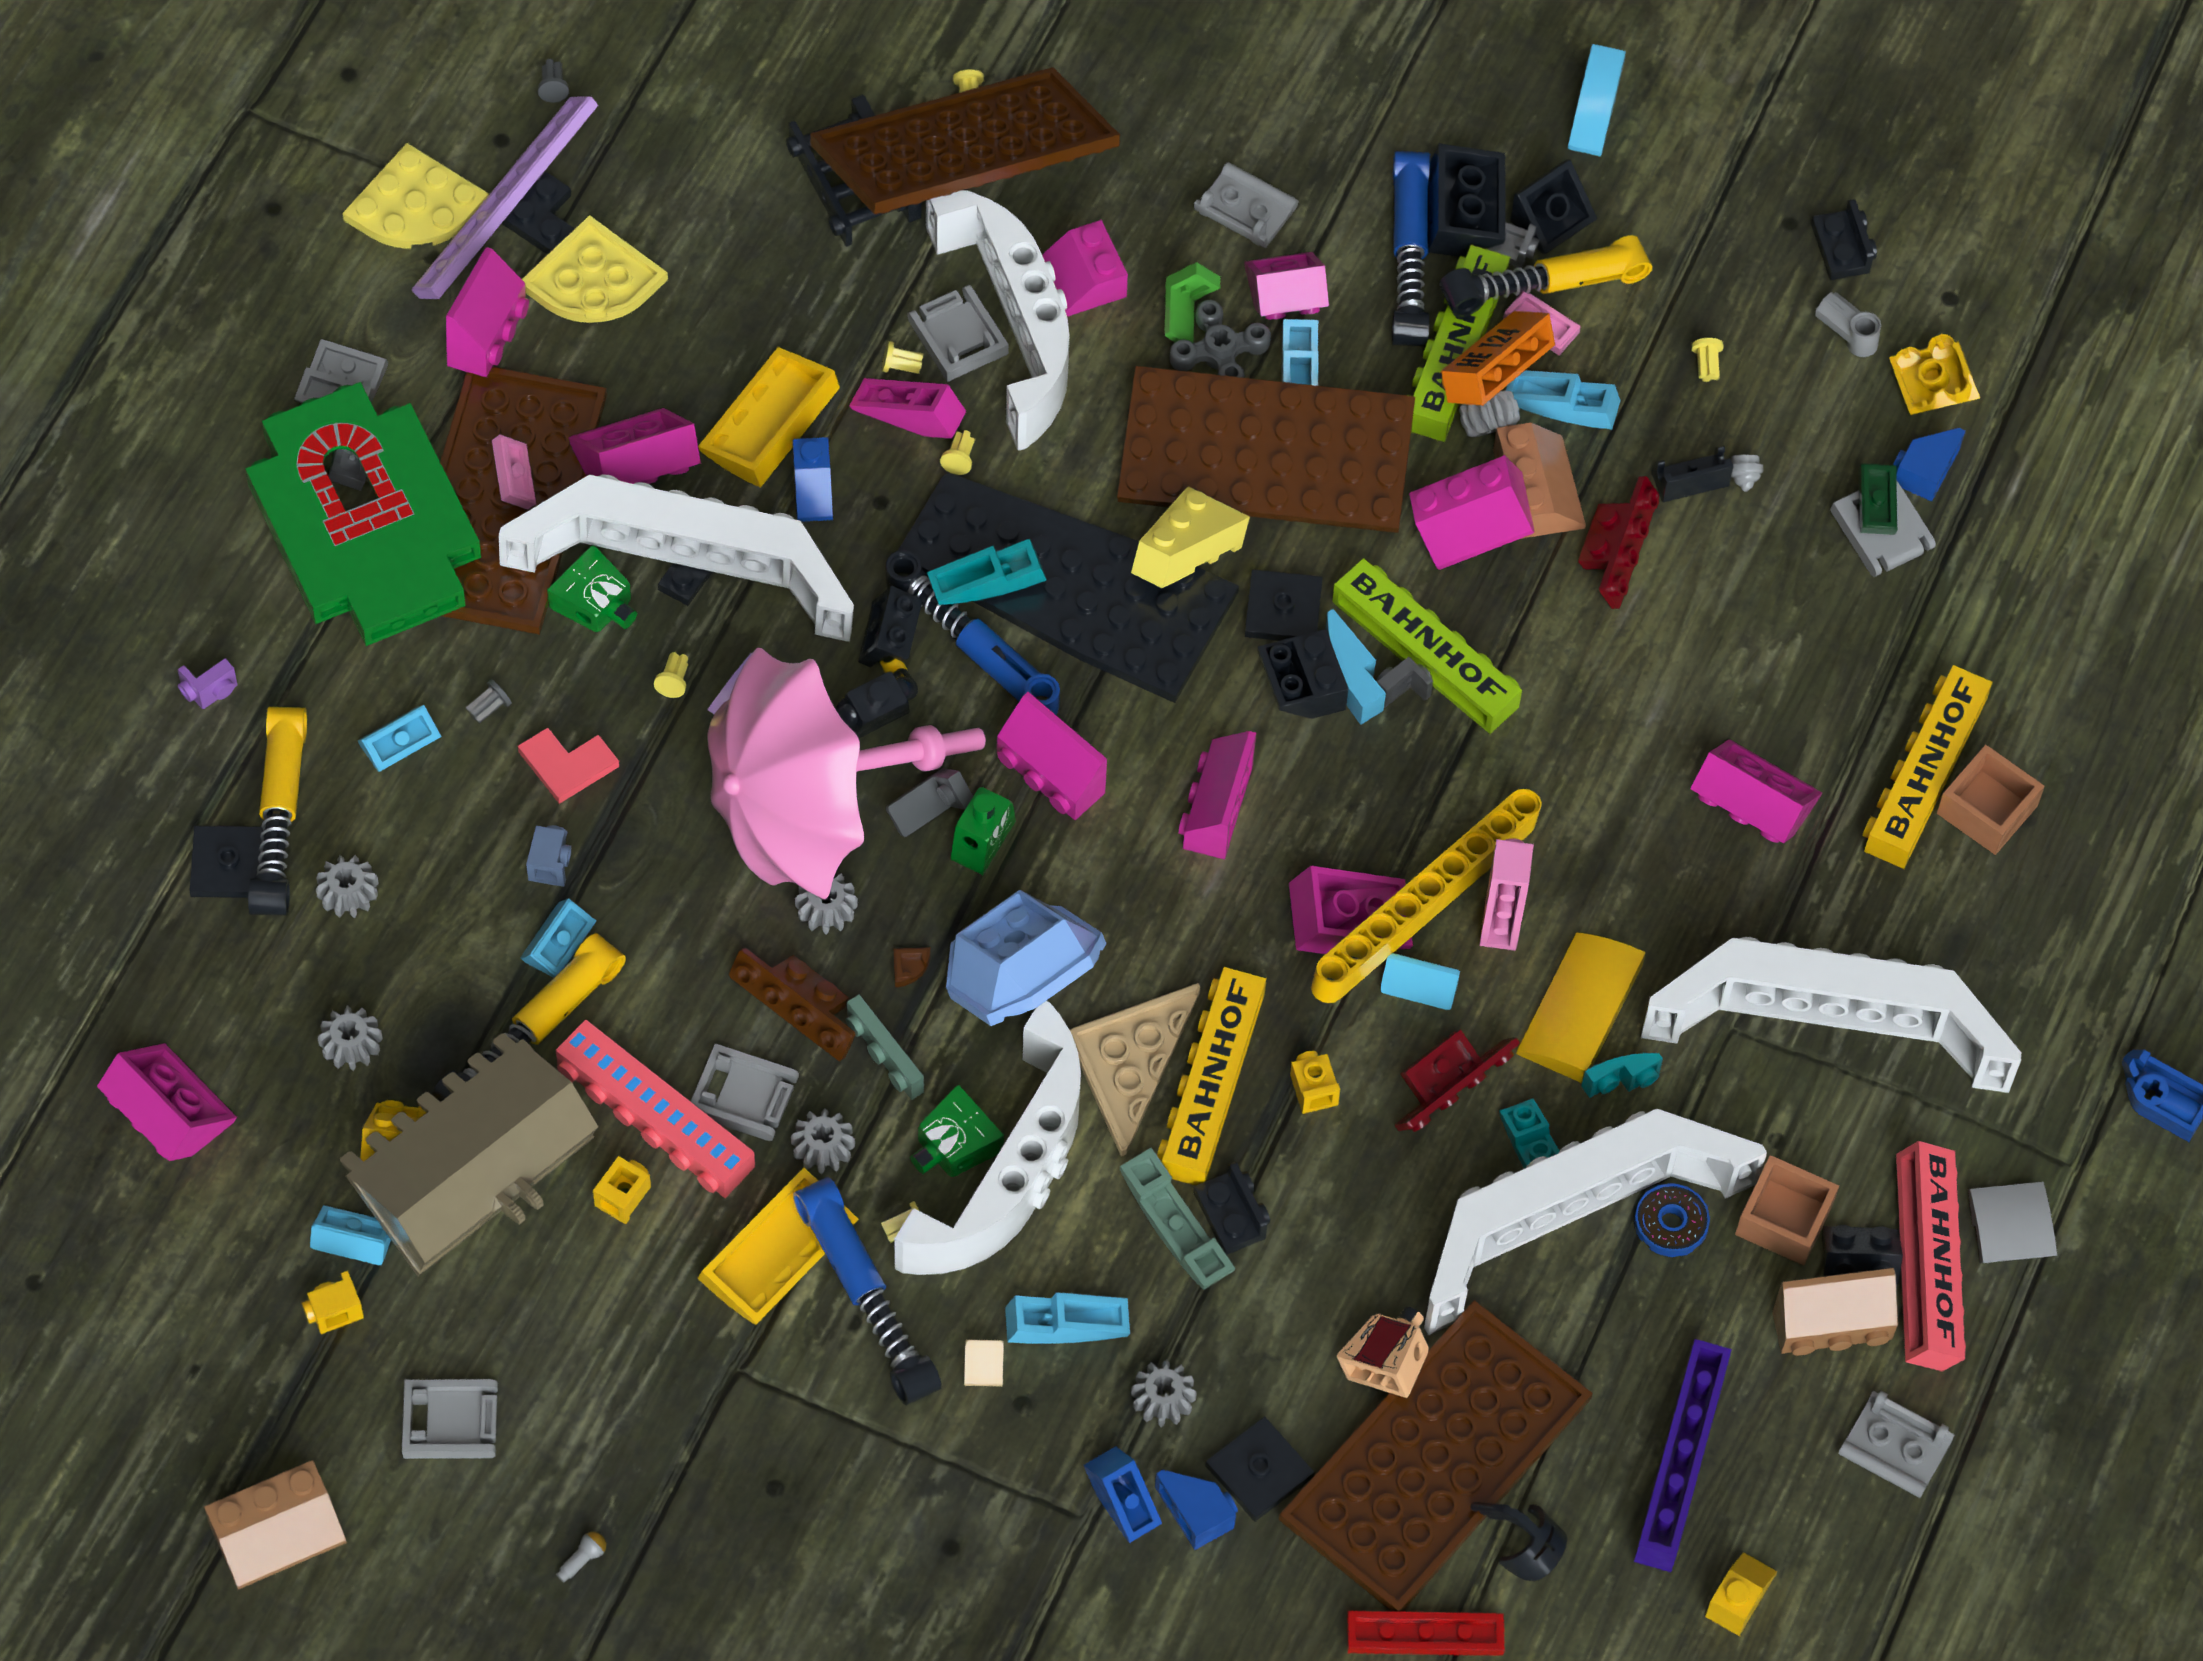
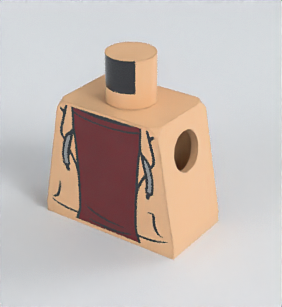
(1386, 1353)

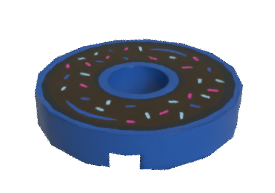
(1679, 1201)

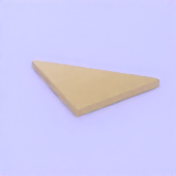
(1128, 1055)

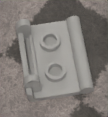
(1246, 205)
(1897, 1444)

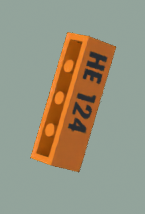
(1498, 358)

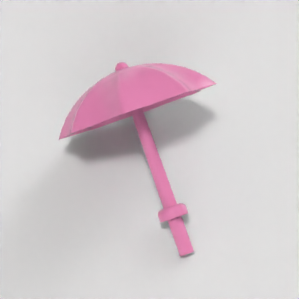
(791, 768)

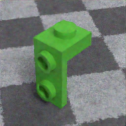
(1181, 292)

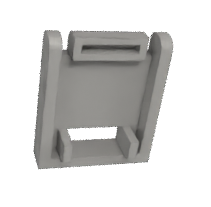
(957, 329)
(1891, 549)
(751, 1095)
(458, 1419)

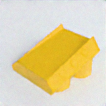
(1934, 375)

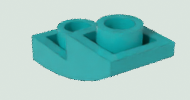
(1631, 1070)
(1528, 1131)

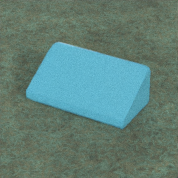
(399, 738)
(558, 938)
(1420, 981)
(349, 1235)

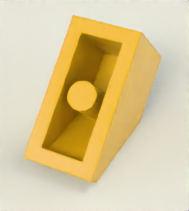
(1740, 1593)

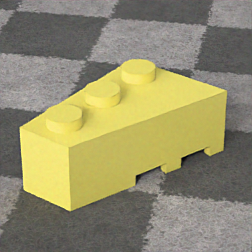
(1186, 536)

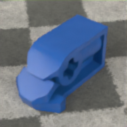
(2177, 1100)

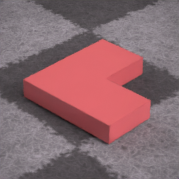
(567, 772)

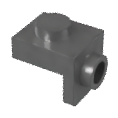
(1518, 244)
(347, 469)
(1405, 676)

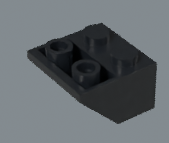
(1305, 675)

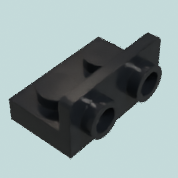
(1844, 242)
(890, 627)
(1233, 1209)

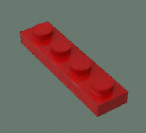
(1425, 1633)

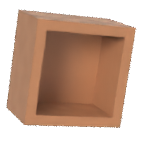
(1990, 799)
(1787, 1210)

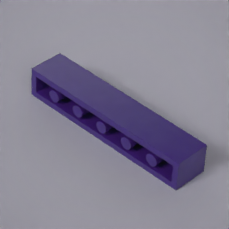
(1682, 1455)

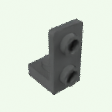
(928, 800)

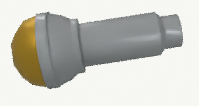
(591, 1546)

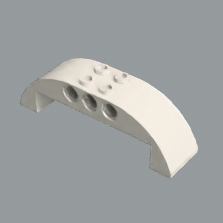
(1026, 295)
(1021, 1170)

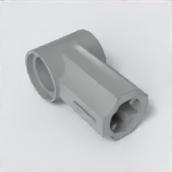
(1850, 324)

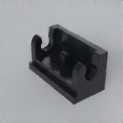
(1692, 476)

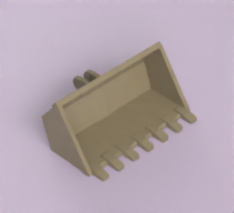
(471, 1152)

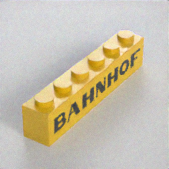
(1927, 767)
(1213, 1075)

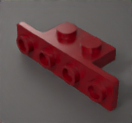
(1617, 539)
(1445, 1072)

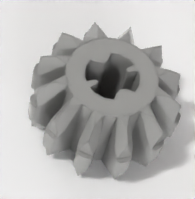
(1486, 418)
(360, 883)
(831, 914)
(346, 1026)
(832, 1132)
(1163, 1379)

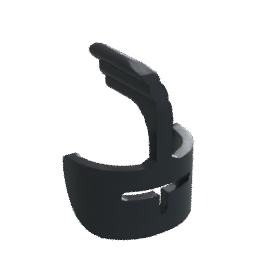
(1524, 1563)

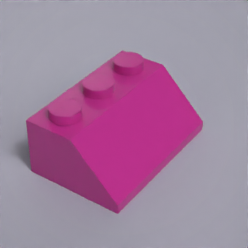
(484, 315)
(639, 447)
(1472, 512)
(1052, 757)
(1755, 791)
(1218, 794)
(165, 1101)

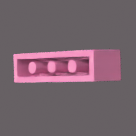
(1506, 894)

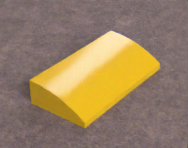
(769, 415)
(1581, 1004)
(766, 1256)

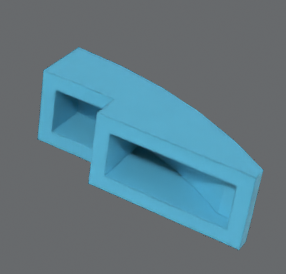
(1596, 100)
(1300, 351)
(1566, 398)
(1358, 667)
(1066, 1319)

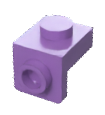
(210, 686)

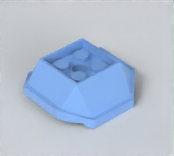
(1019, 957)

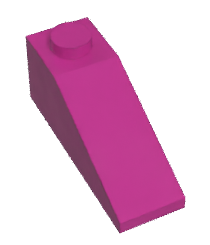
(914, 406)

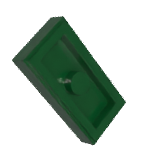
(1878, 499)

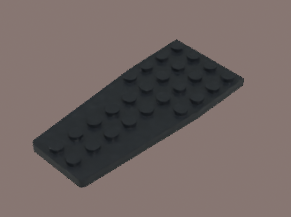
(1090, 596)

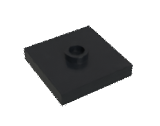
(1282, 605)
(224, 860)
(1259, 1469)

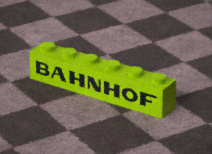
(1454, 336)
(1417, 633)

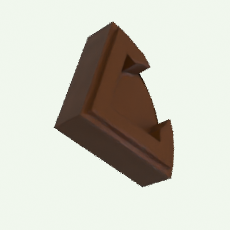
(910, 964)

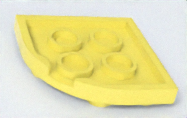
(414, 202)
(593, 276)

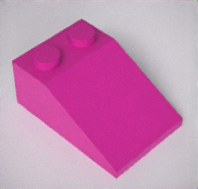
(1335, 902)

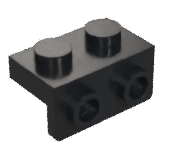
(1861, 1250)

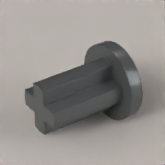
(553, 86)
(488, 702)

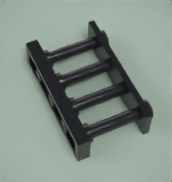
(839, 222)

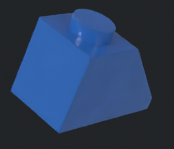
(1928, 462)
(812, 479)
(1123, 1493)
(1197, 1506)

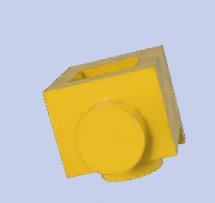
(1312, 1092)
(622, 1175)
(333, 1304)

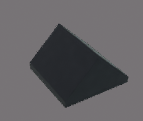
(1554, 205)

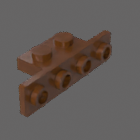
(798, 997)

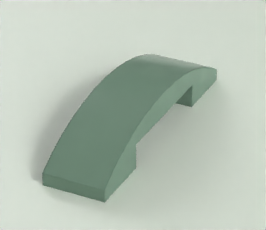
(1174, 1221)

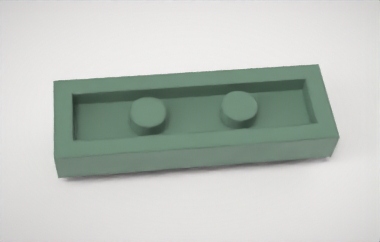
(884, 1048)

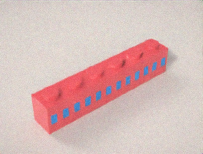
(654, 1109)

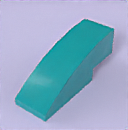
(987, 574)

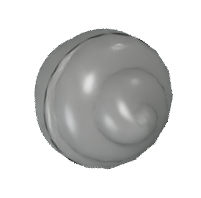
(1746, 470)

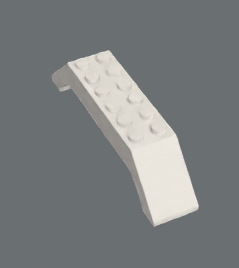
(685, 533)
(1839, 993)
(1579, 1183)

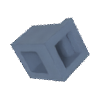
(548, 856)

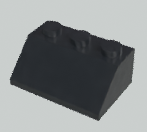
(1465, 200)

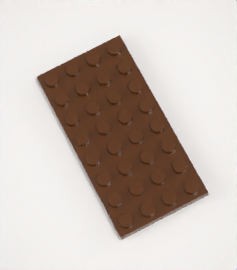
(964, 140)
(542, 416)
(1268, 448)
(1406, 1478)

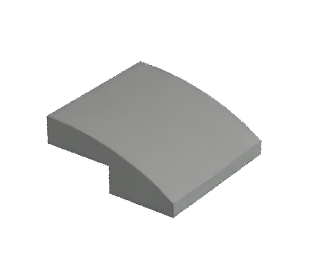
(339, 366)
(2012, 1222)

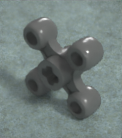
(1220, 343)

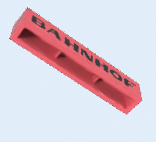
(1930, 1256)

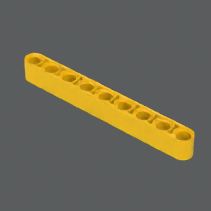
(1420, 908)

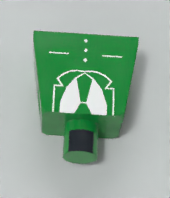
(593, 593)
(988, 823)
(956, 1136)

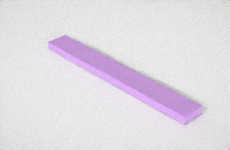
(504, 198)

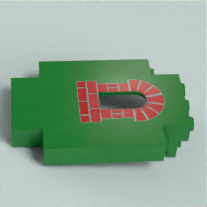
(379, 560)

